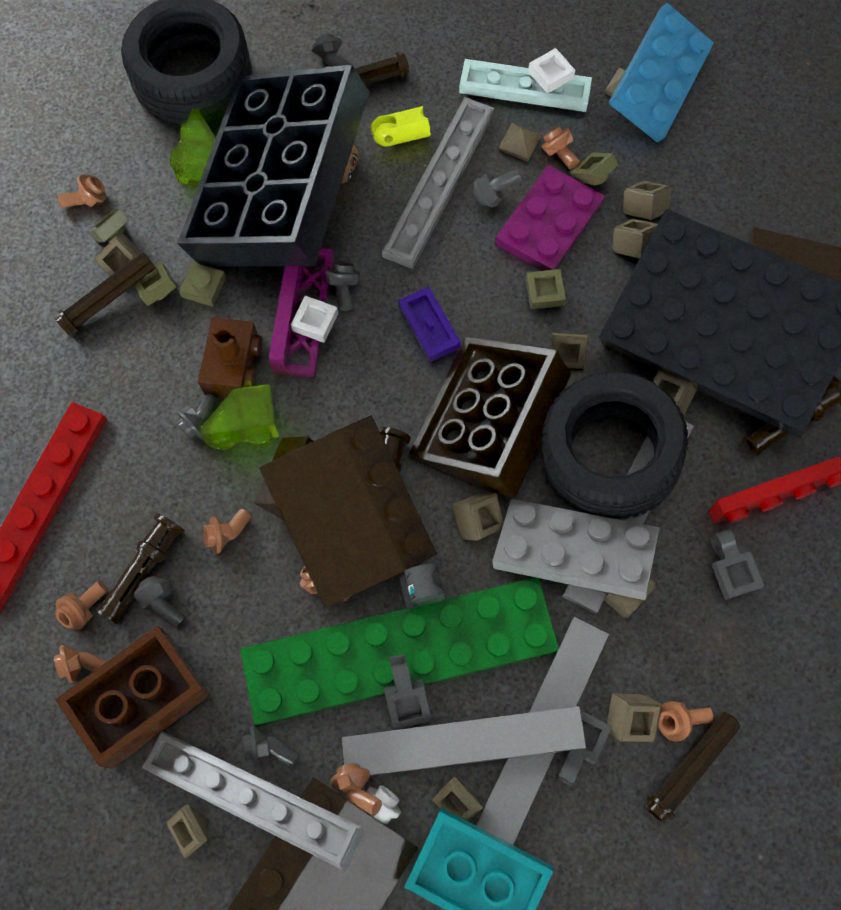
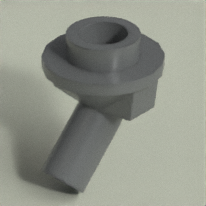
(327, 48)
(488, 188)
(342, 275)
(193, 420)
(152, 595)
(259, 745)

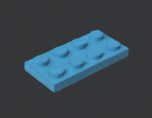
(661, 73)

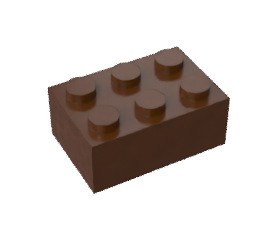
(132, 698)

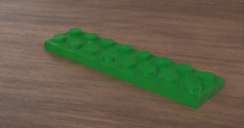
(438, 642)

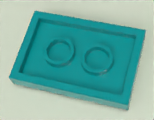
(475, 869)

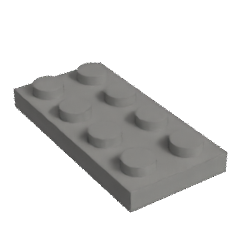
(577, 548)

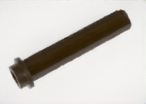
(384, 69)
(104, 293)
(692, 767)

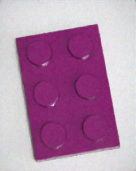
(549, 220)

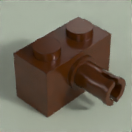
(229, 356)

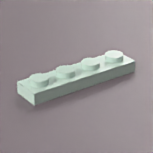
(518, 85)

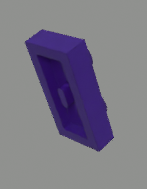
(429, 324)

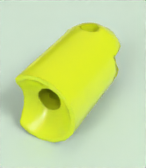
(400, 127)

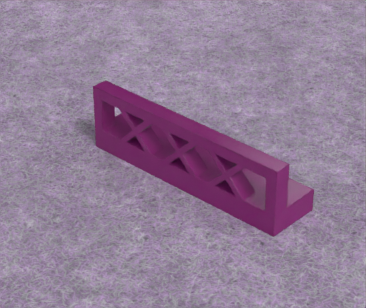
(288, 305)

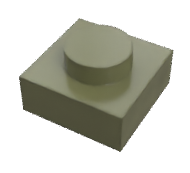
(595, 168)
(109, 226)
(202, 284)
(155, 285)
(545, 289)

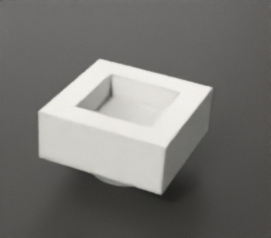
(551, 70)
(314, 319)

